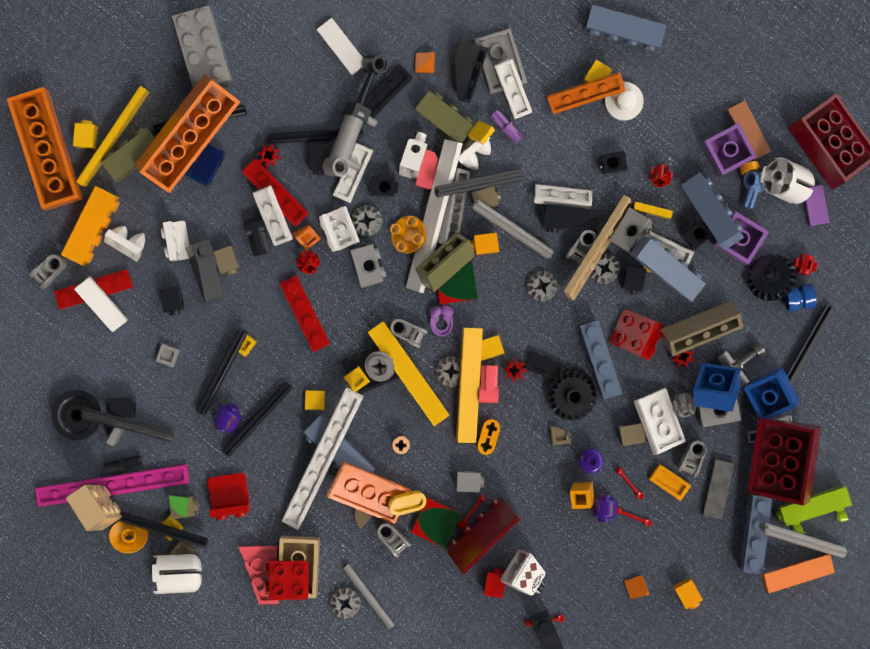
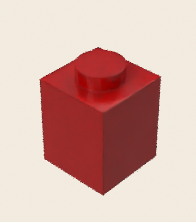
(493, 586)

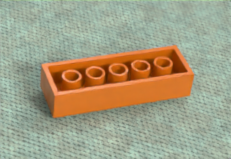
(186, 133)
(44, 148)

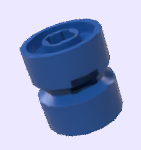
(801, 297)

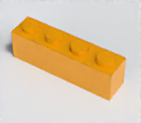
(90, 226)

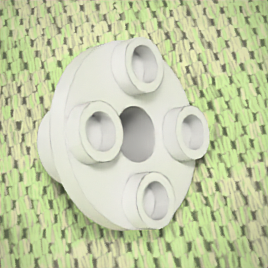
(626, 104)

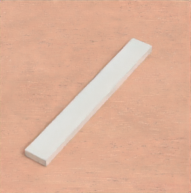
(435, 210)
(322, 458)

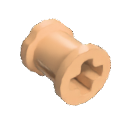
(405, 448)

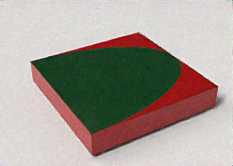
(459, 287)
(436, 523)

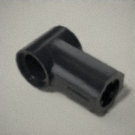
(256, 230)

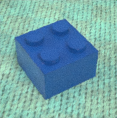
(717, 387)
(771, 394)

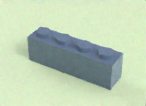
(625, 28)
(712, 210)
(667, 268)
(600, 359)
(346, 451)
(754, 539)

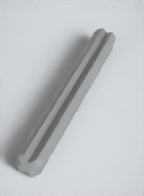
(512, 229)
(804, 540)

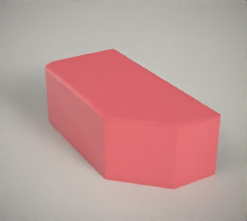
(427, 171)

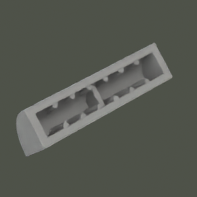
(454, 210)

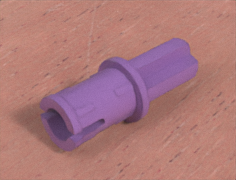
(506, 126)

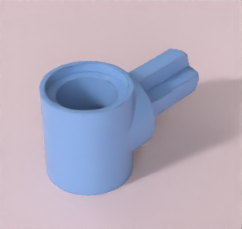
(753, 184)

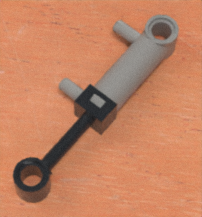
(355, 116)

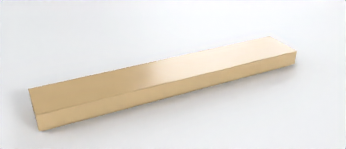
(597, 249)

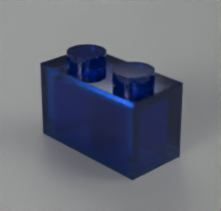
(206, 165)

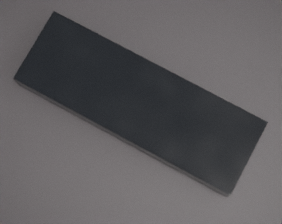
(387, 90)

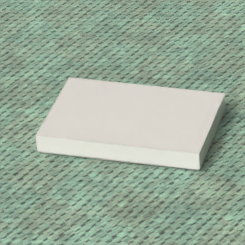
(659, 421)

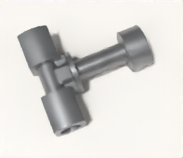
(726, 360)

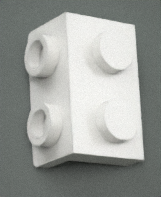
(339, 229)
(176, 240)

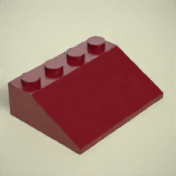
(833, 141)
(784, 460)
(482, 534)

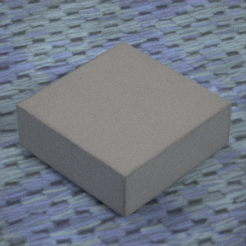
(167, 355)
(114, 436)

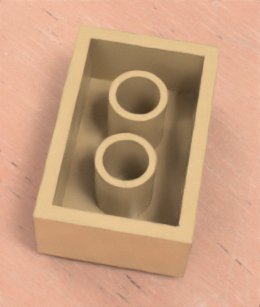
(94, 507)
(303, 548)

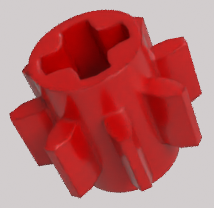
(274, 156)
(660, 175)
(308, 262)
(805, 264)
(687, 358)
(519, 366)

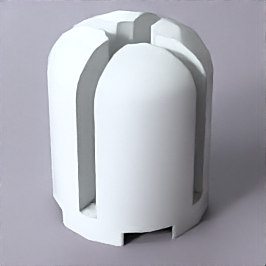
(790, 176)
(177, 582)

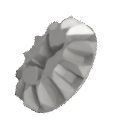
(374, 226)
(545, 277)
(606, 277)
(374, 371)
(444, 377)
(343, 594)

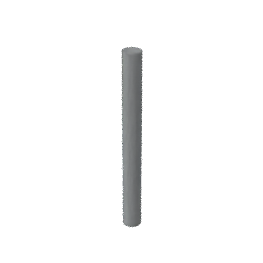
(368, 596)

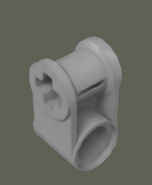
(580, 247)
(45, 273)
(409, 332)
(692, 459)
(393, 539)

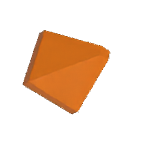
(425, 62)
(306, 237)
(636, 587)

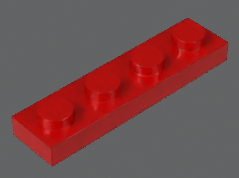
(289, 205)
(109, 284)
(304, 313)

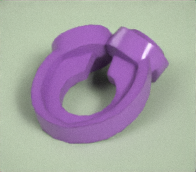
(434, 313)

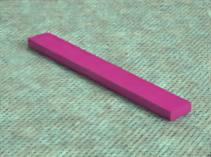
(116, 484)

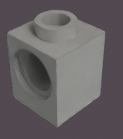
(469, 481)

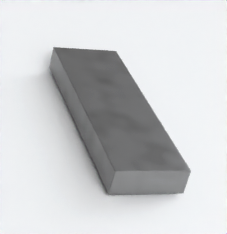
(718, 489)

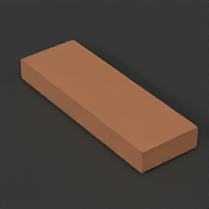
(741, 114)

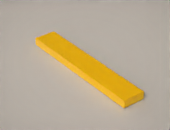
(113, 136)
(409, 374)
(469, 385)

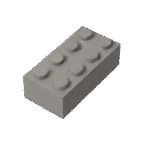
(202, 46)

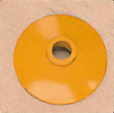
(119, 534)

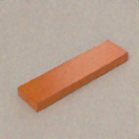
(586, 93)
(797, 573)

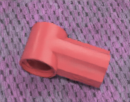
(488, 389)

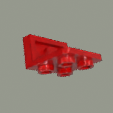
(636, 334)
(229, 496)
(287, 579)

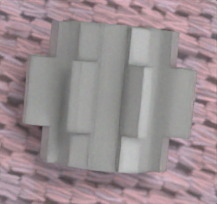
(684, 405)

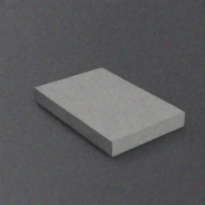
(501, 48)

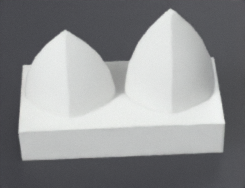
(468, 156)
(117, 239)

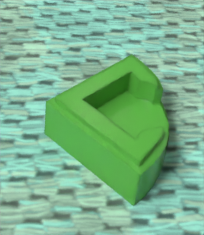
(179, 504)

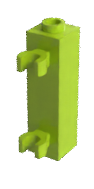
(820, 503)

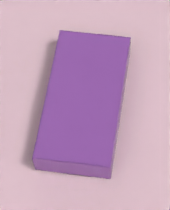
(816, 207)

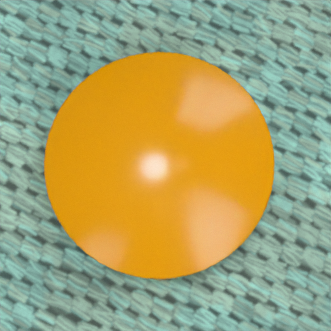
(408, 234)

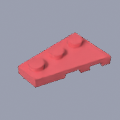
(255, 560)

